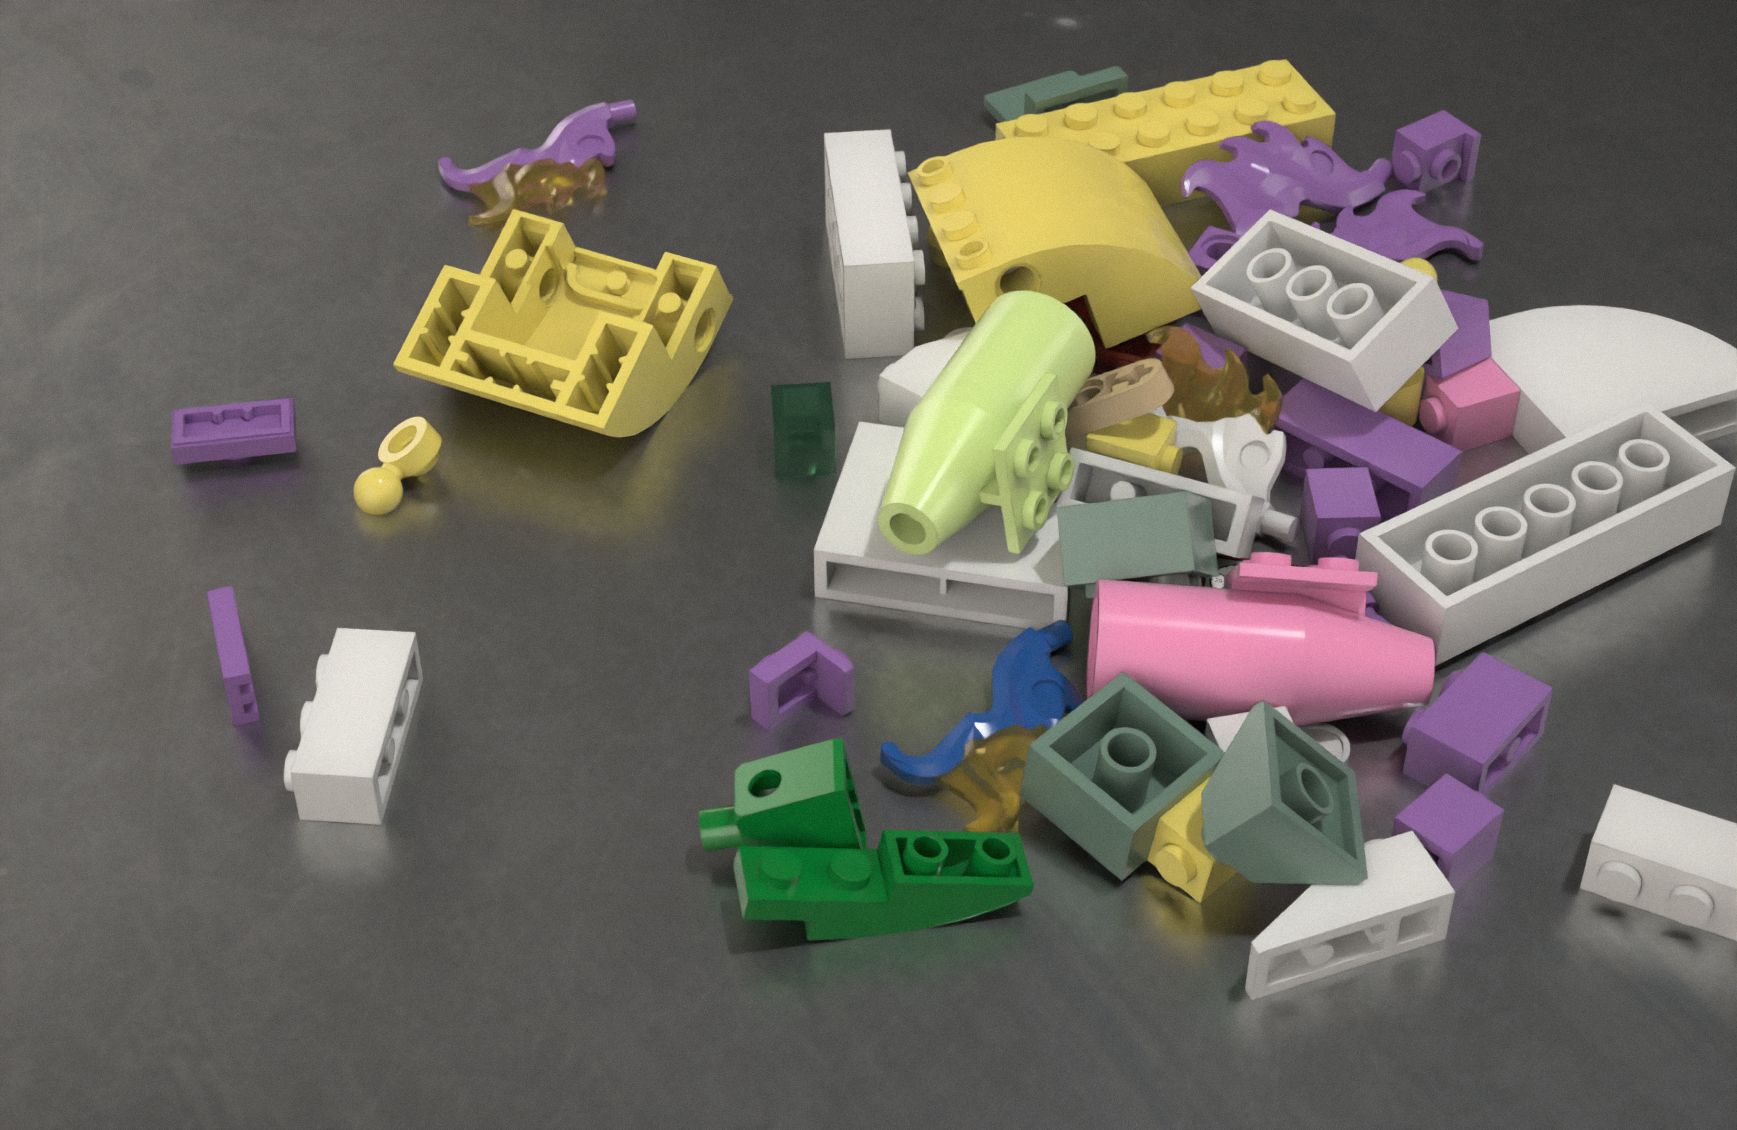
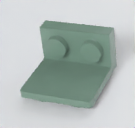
(1056, 93)

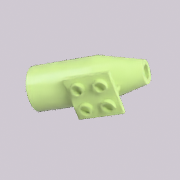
(991, 427)

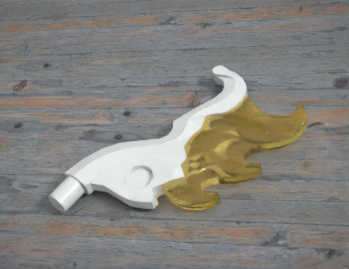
(1226, 423)

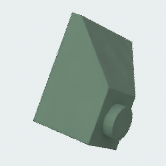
(1283, 807)

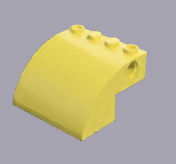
(1068, 222)
(568, 329)

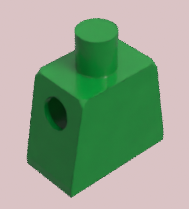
(791, 802)

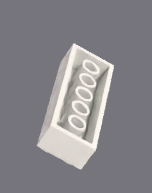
(1544, 529)

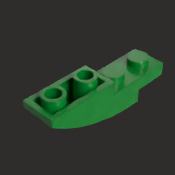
(900, 887)

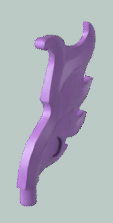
(1281, 177)
(1400, 232)

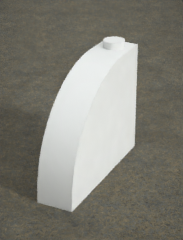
(1601, 360)
(961, 578)

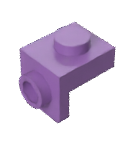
(798, 676)

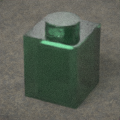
(803, 429)

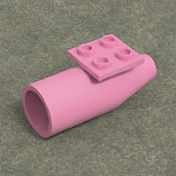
(1263, 636)

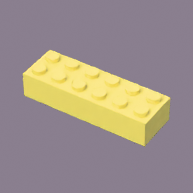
(1184, 122)

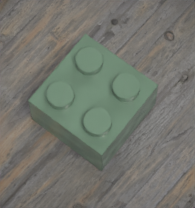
(1138, 540)
(1116, 771)

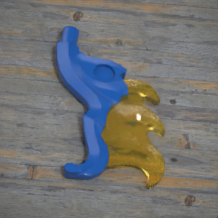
(988, 750)

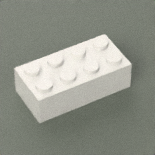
(872, 244)
(1325, 309)

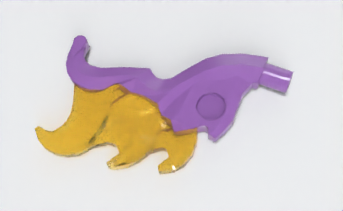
(549, 174)

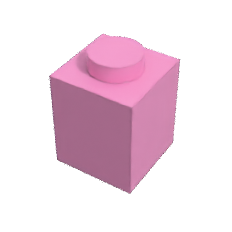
(1470, 406)

